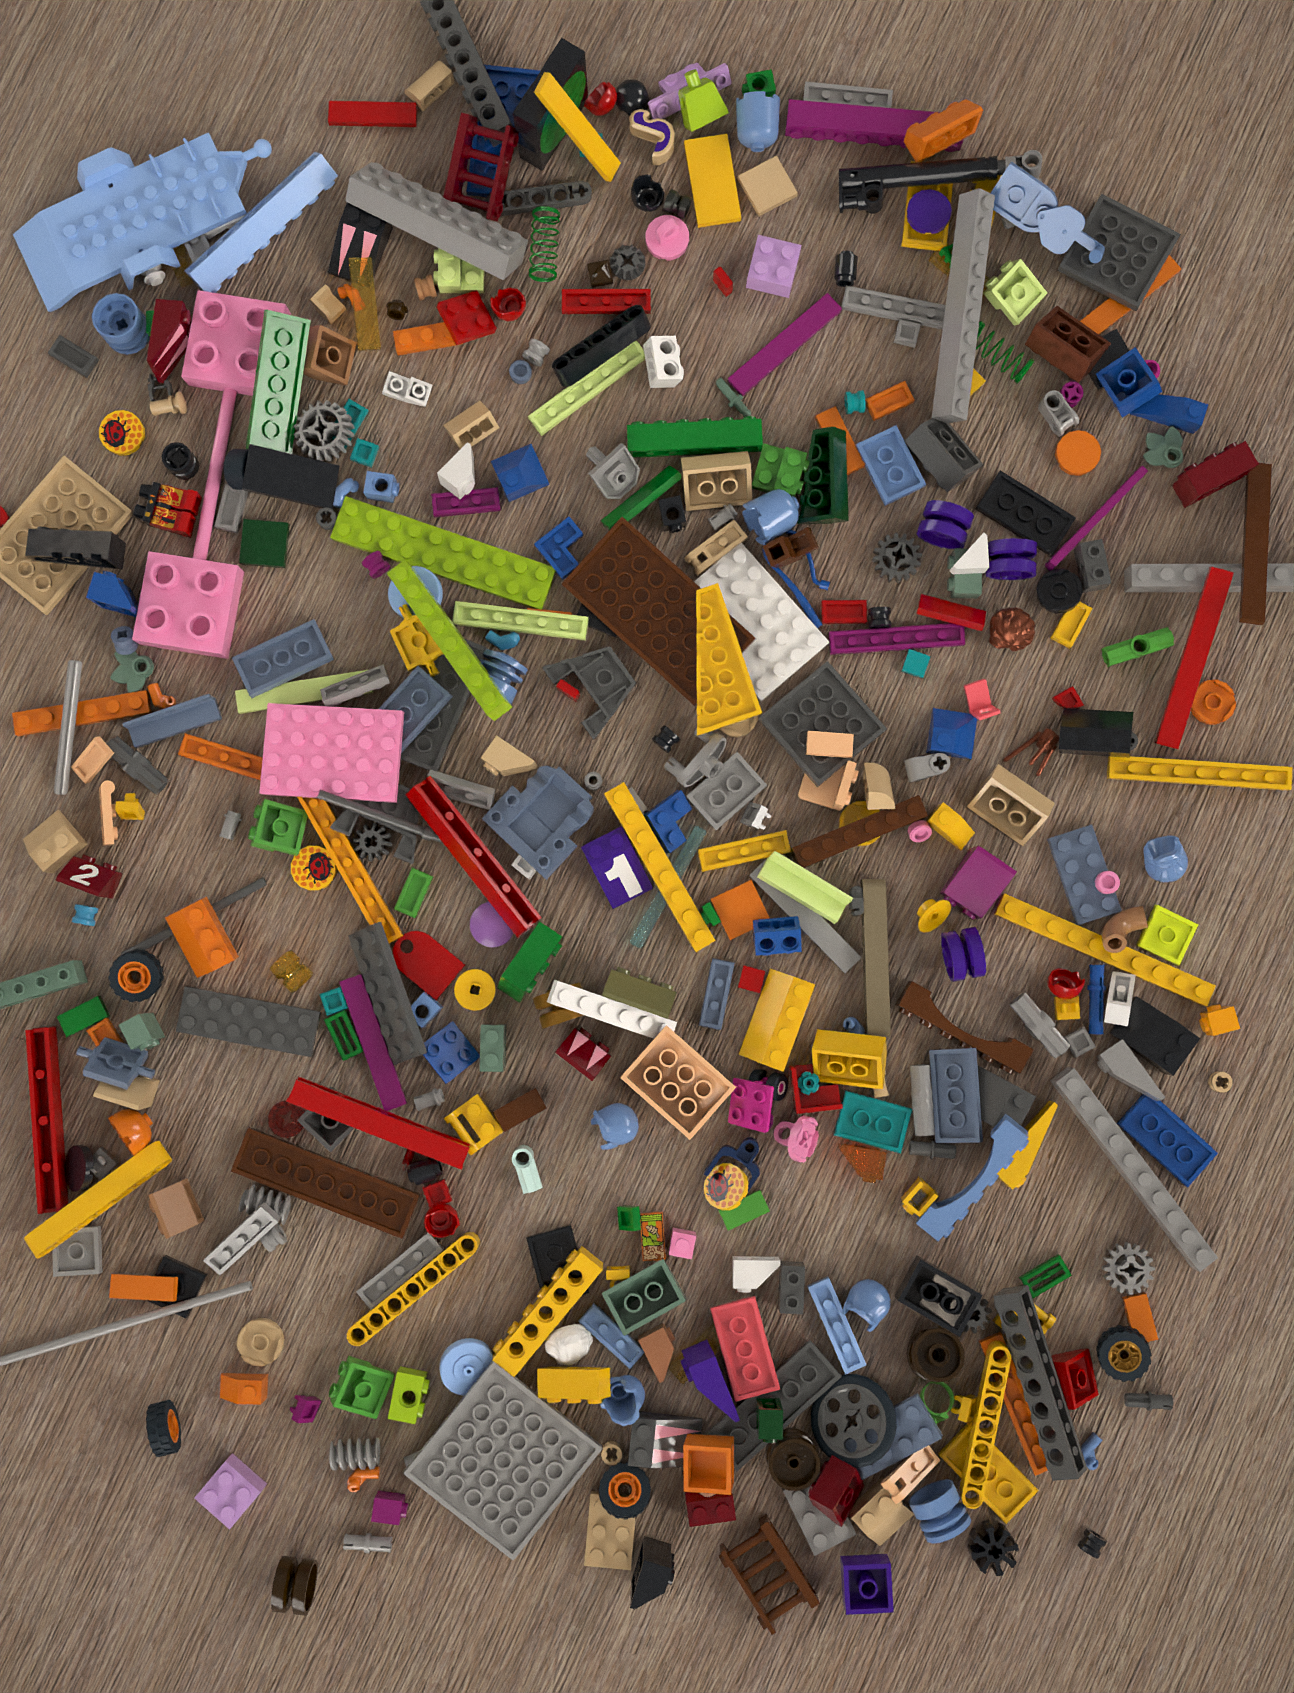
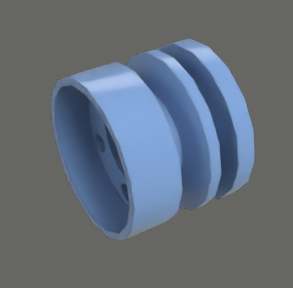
(120, 323)
(503, 670)
(939, 1511)

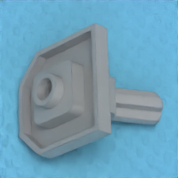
(613, 473)

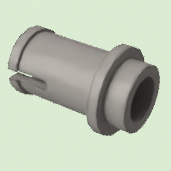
(722, 516)
(593, 775)
(230, 825)
(429, 1099)

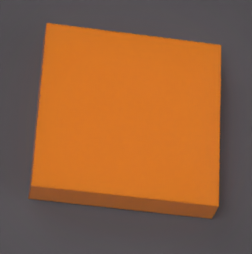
(739, 908)

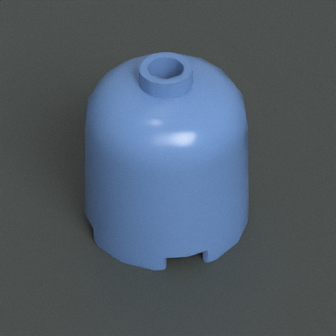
(757, 120)
(771, 515)

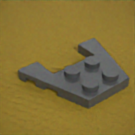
(604, 680)
(402, 809)

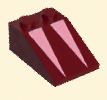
(168, 337)
(584, 1053)

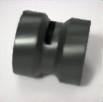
(677, 204)

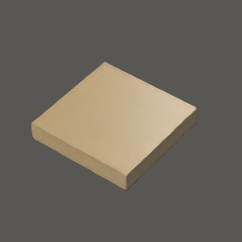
(767, 186)

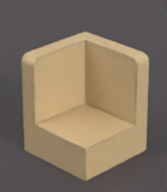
(327, 304)

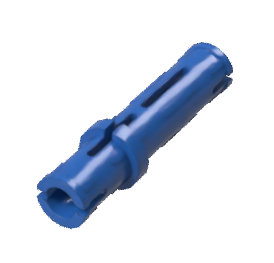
(1096, 998)

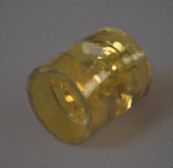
(291, 971)

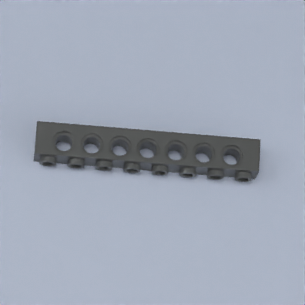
(446, 14)
(1068, 1463)

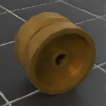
(557, 1014)

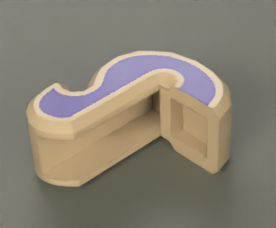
(655, 131)

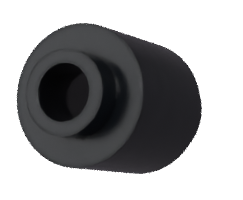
(845, 268)
(424, 1170)

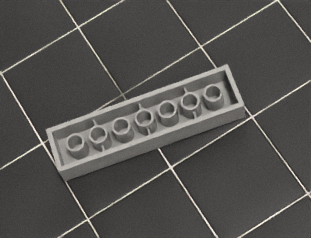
(436, 220)

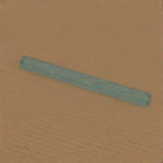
(658, 903)

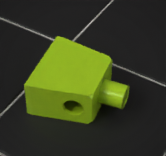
(700, 101)

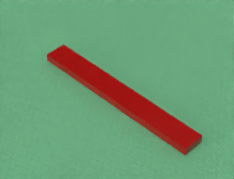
(1194, 657)

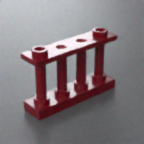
(464, 151)

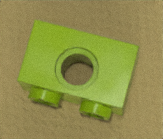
(401, 1408)

